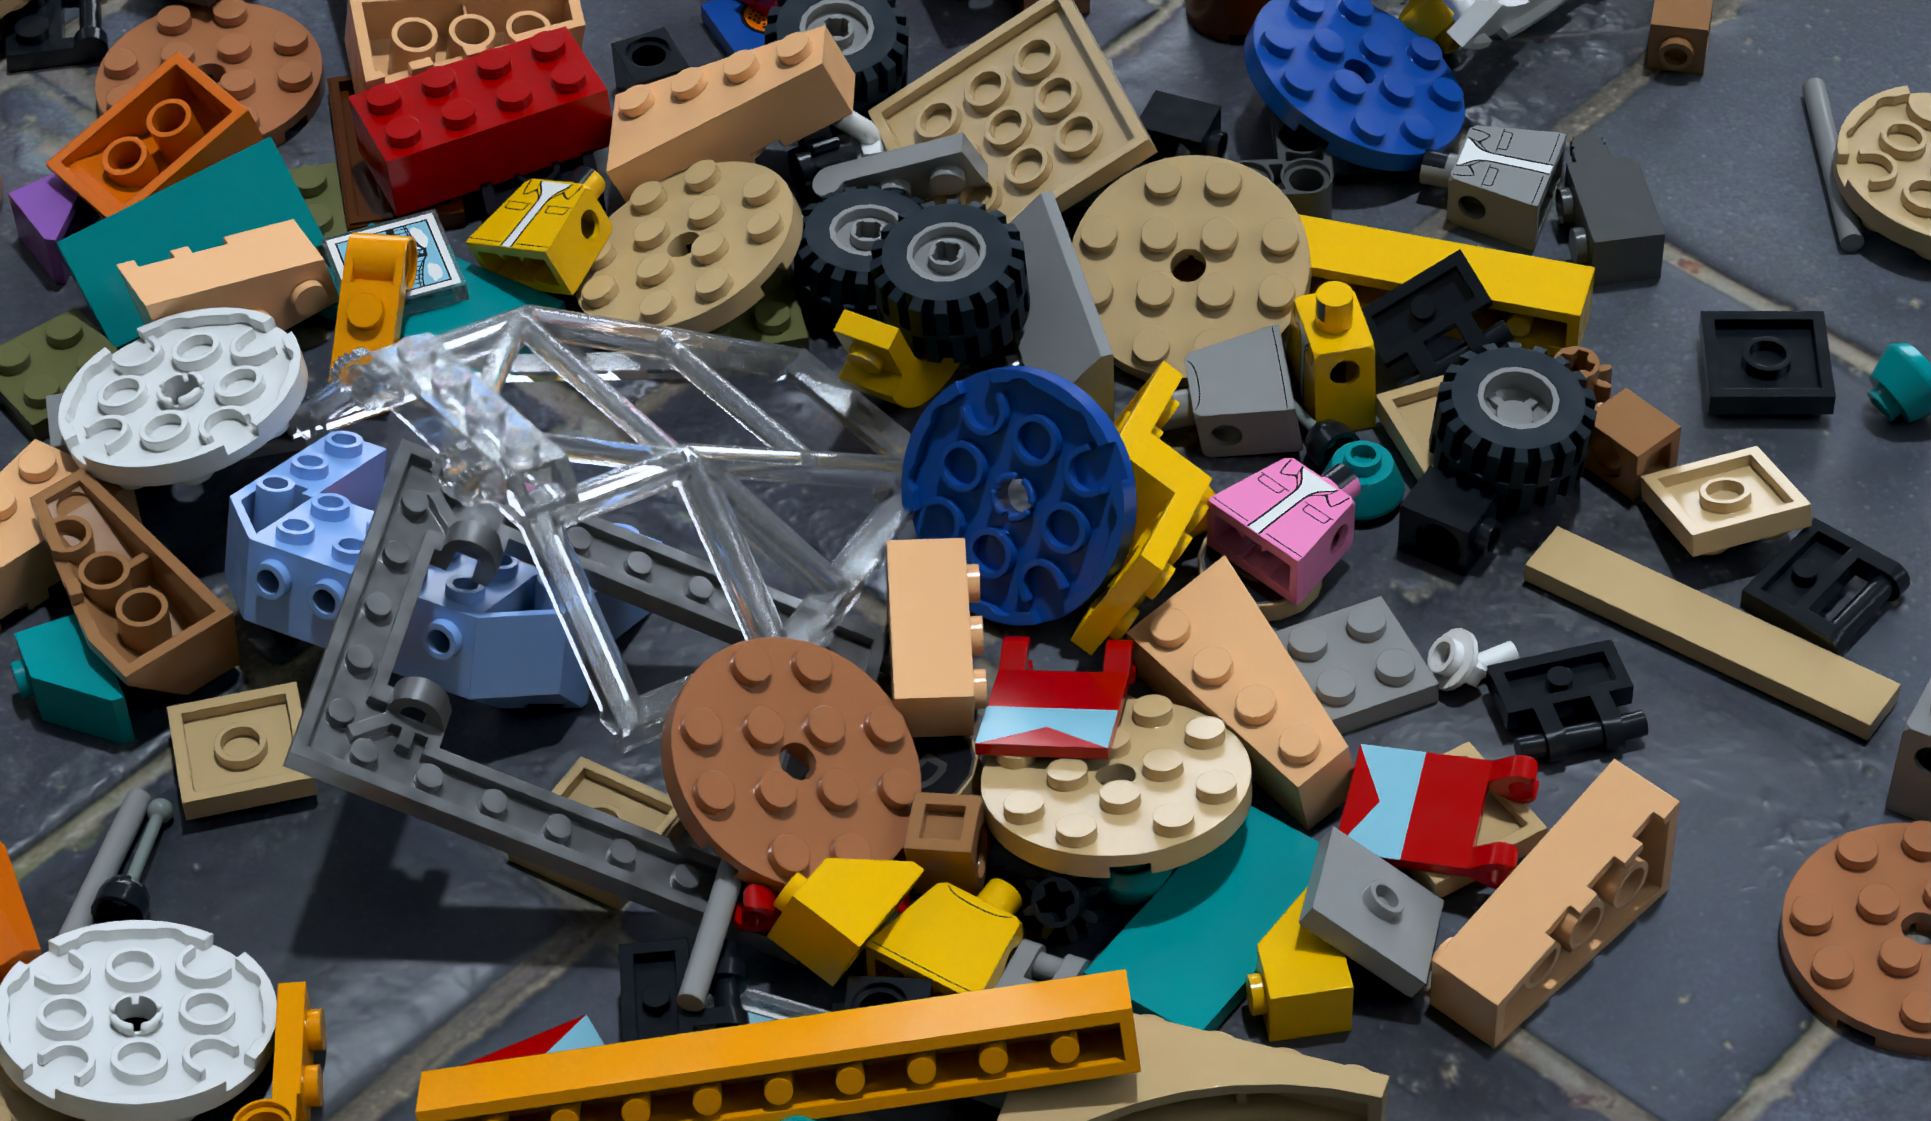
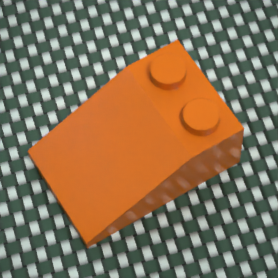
(154, 138)

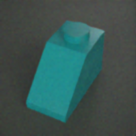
(70, 681)

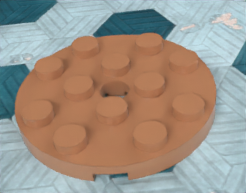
(252, 50)
(827, 713)
(1847, 935)

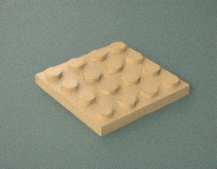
(1032, 105)

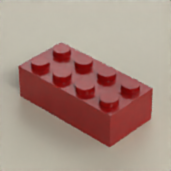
(481, 120)

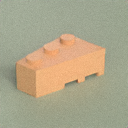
(256, 270)
(934, 636)

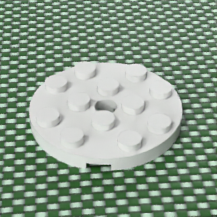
(183, 398)
(76, 1054)

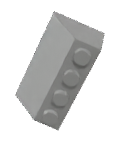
(1062, 322)

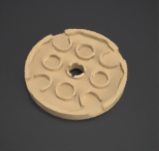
(1886, 166)
(1178, 209)
(739, 230)
(1087, 816)

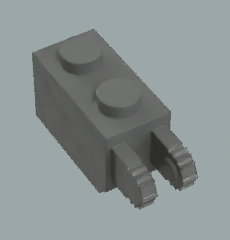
(1609, 214)

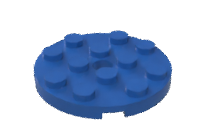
(1355, 80)
(1075, 479)

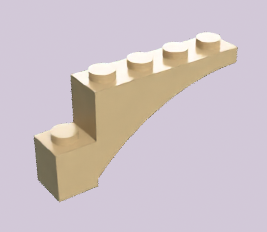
(1209, 1078)

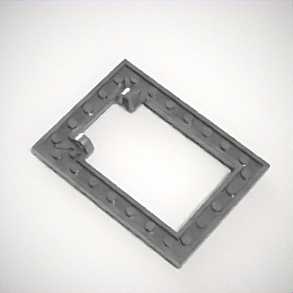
(364, 745)

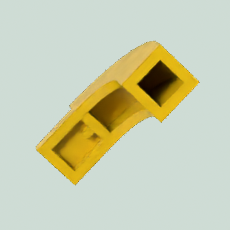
(884, 365)

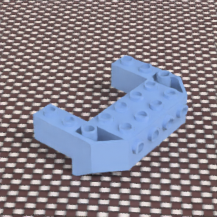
(298, 542)

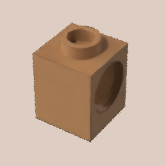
(1679, 35)
(1631, 442)
(948, 841)

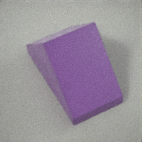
(46, 214)

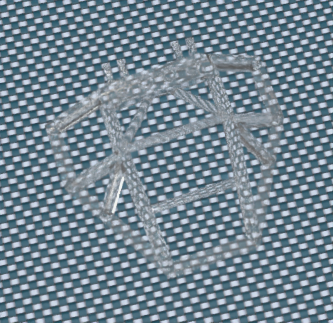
(491, 453)

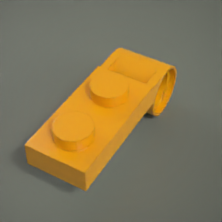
(373, 291)
(296, 1081)

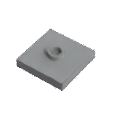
(1371, 912)

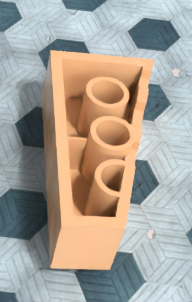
(729, 108)

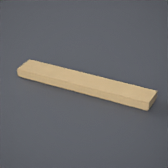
(1713, 633)

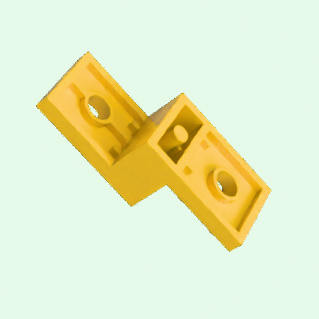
(1167, 511)

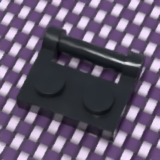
(38, 39)
(1810, 574)

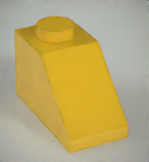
(839, 910)
(1299, 981)

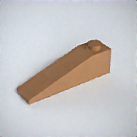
(131, 593)

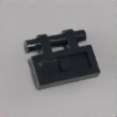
(1426, 309)
(1565, 685)
(650, 987)

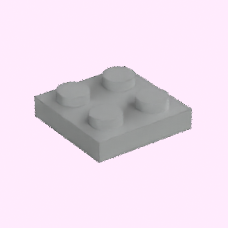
(1360, 664)

